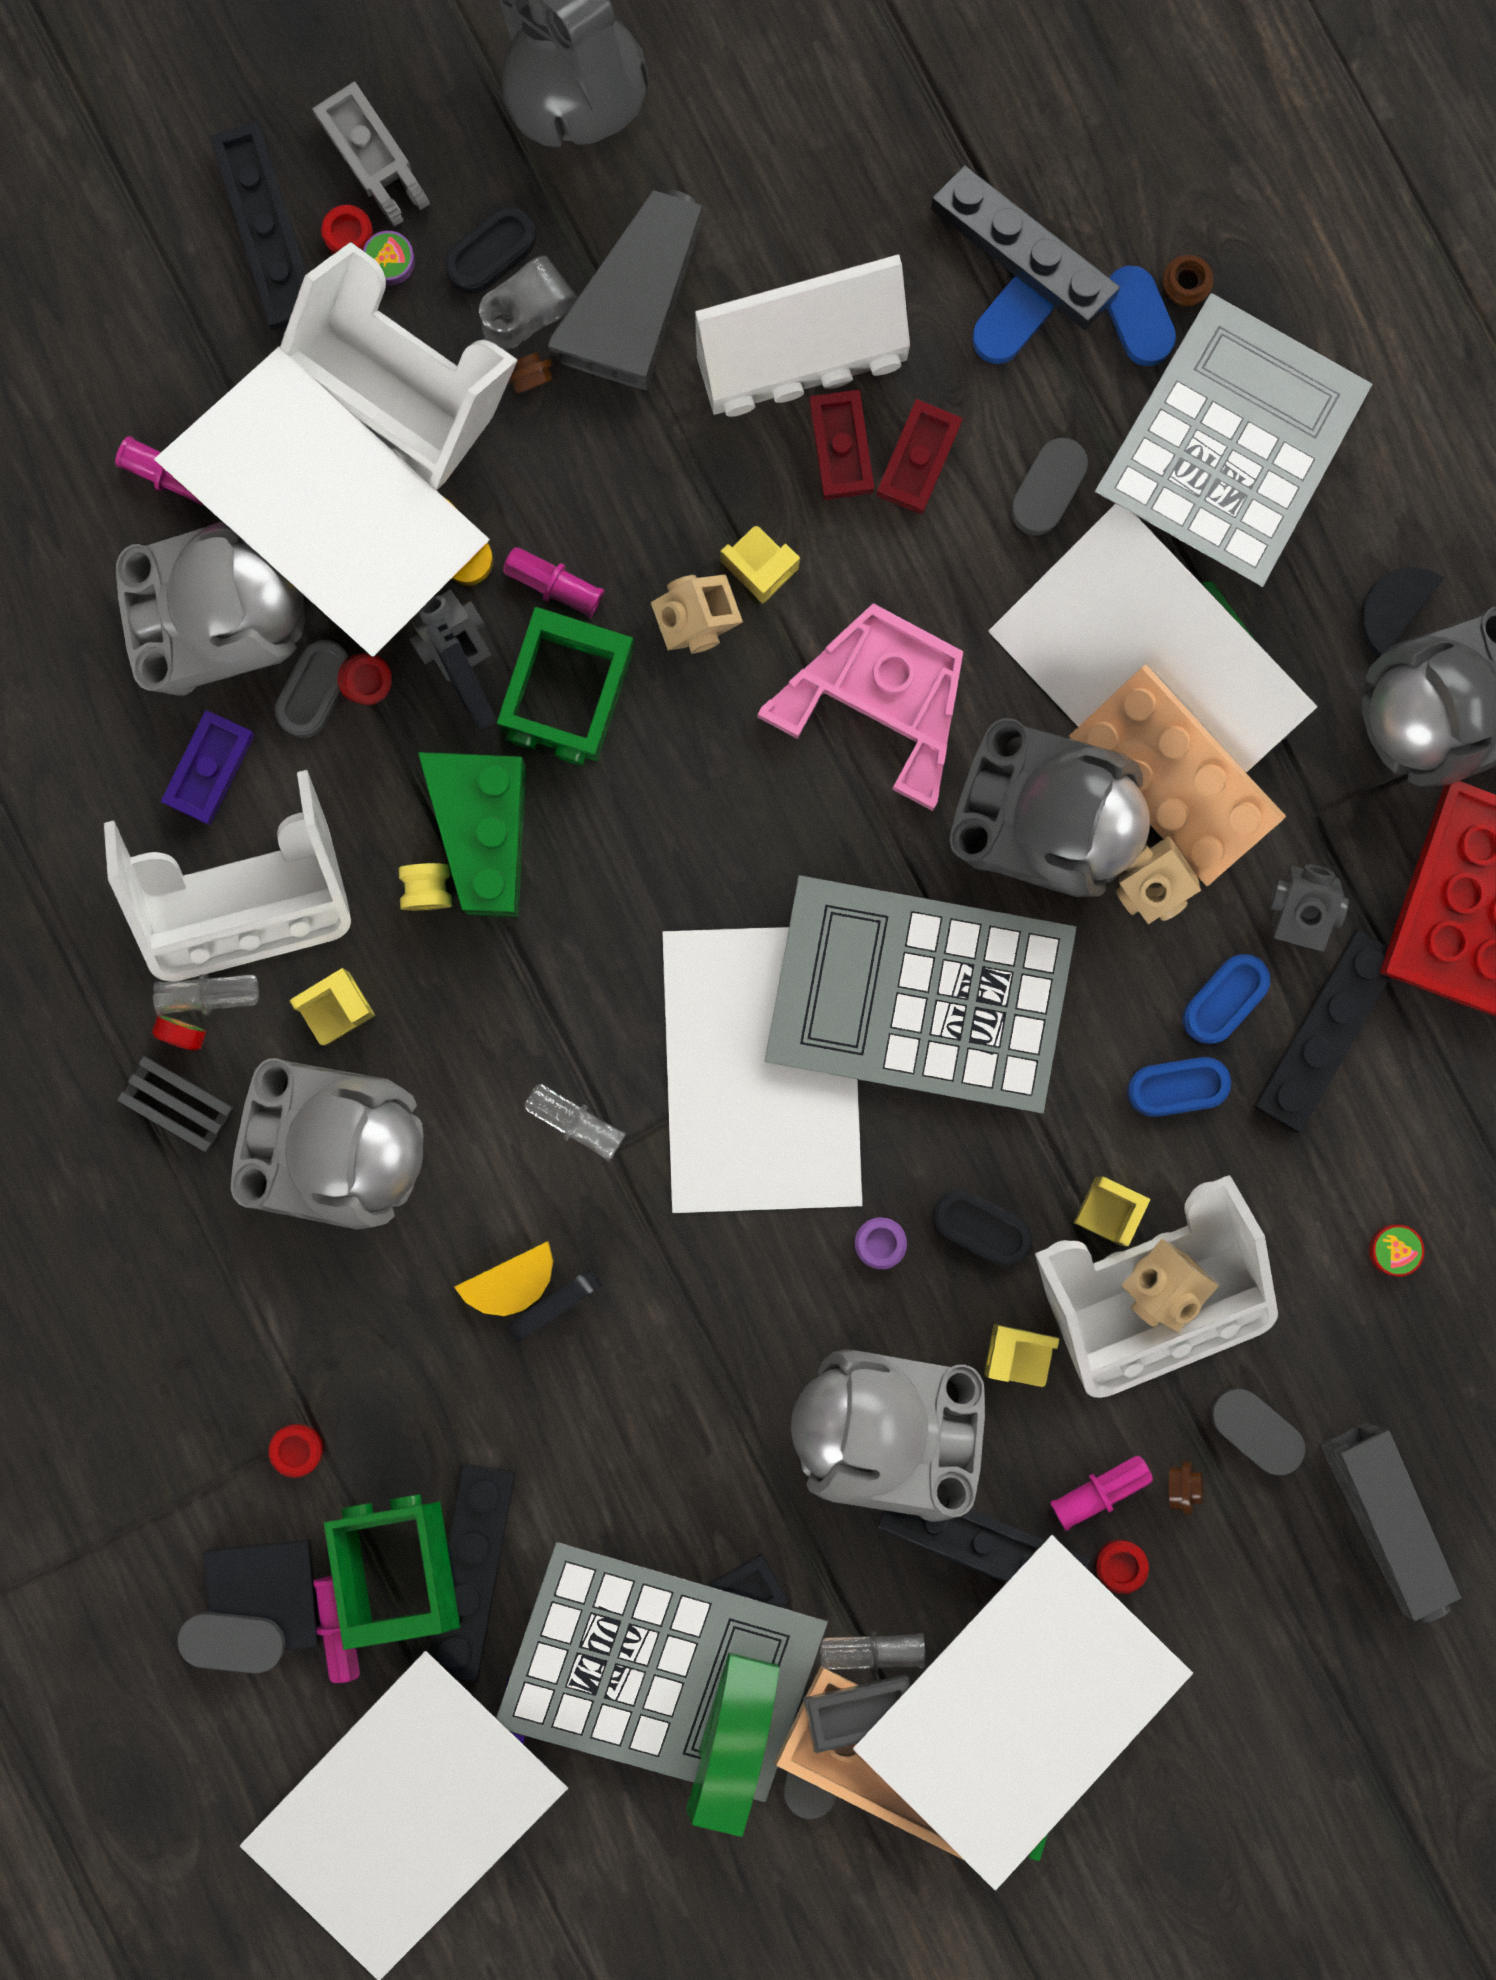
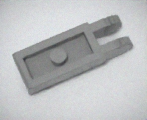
(368, 149)

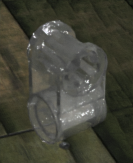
(531, 298)

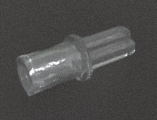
(205, 994)
(574, 1121)
(873, 1652)

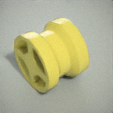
(425, 886)

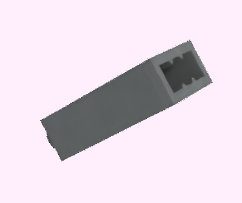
(632, 296)
(1392, 1520)

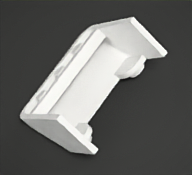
(235, 909)

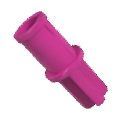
(140, 460)
(553, 581)
(1102, 1492)
(341, 1664)

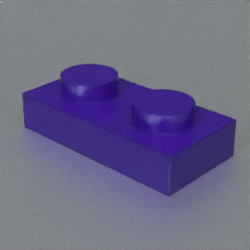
(208, 767)

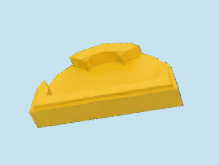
(510, 1285)

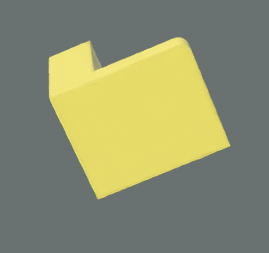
(760, 563)
(333, 1007)
(1112, 1211)
(1019, 1355)

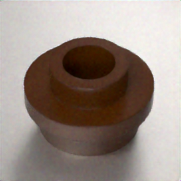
(1193, 267)
(530, 373)
(1185, 1488)

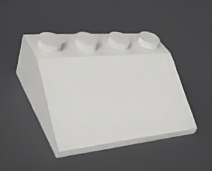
(803, 336)

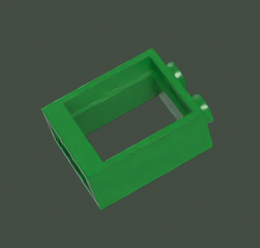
(580, 637)
(350, 1581)

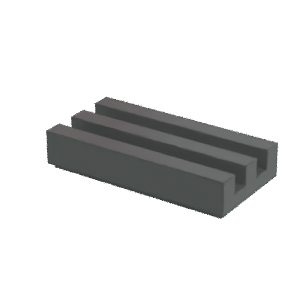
(138, 1082)

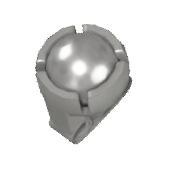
(203, 610)
(327, 1145)
(889, 1434)

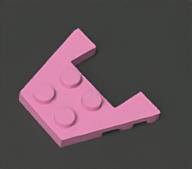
(891, 676)

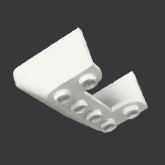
(388, 376)
(1116, 1346)

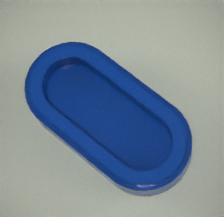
(1141, 317)
(1010, 322)
(1226, 999)
(1178, 1087)

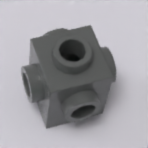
(462, 621)
(1307, 906)

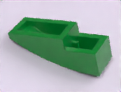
(733, 1745)

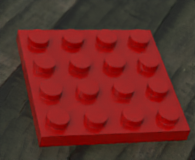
(1449, 912)

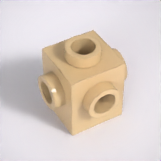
(686, 614)
(1158, 882)
(1168, 1287)

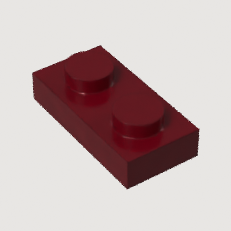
(841, 444)
(919, 456)

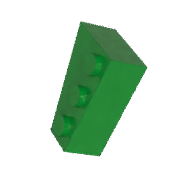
(481, 826)

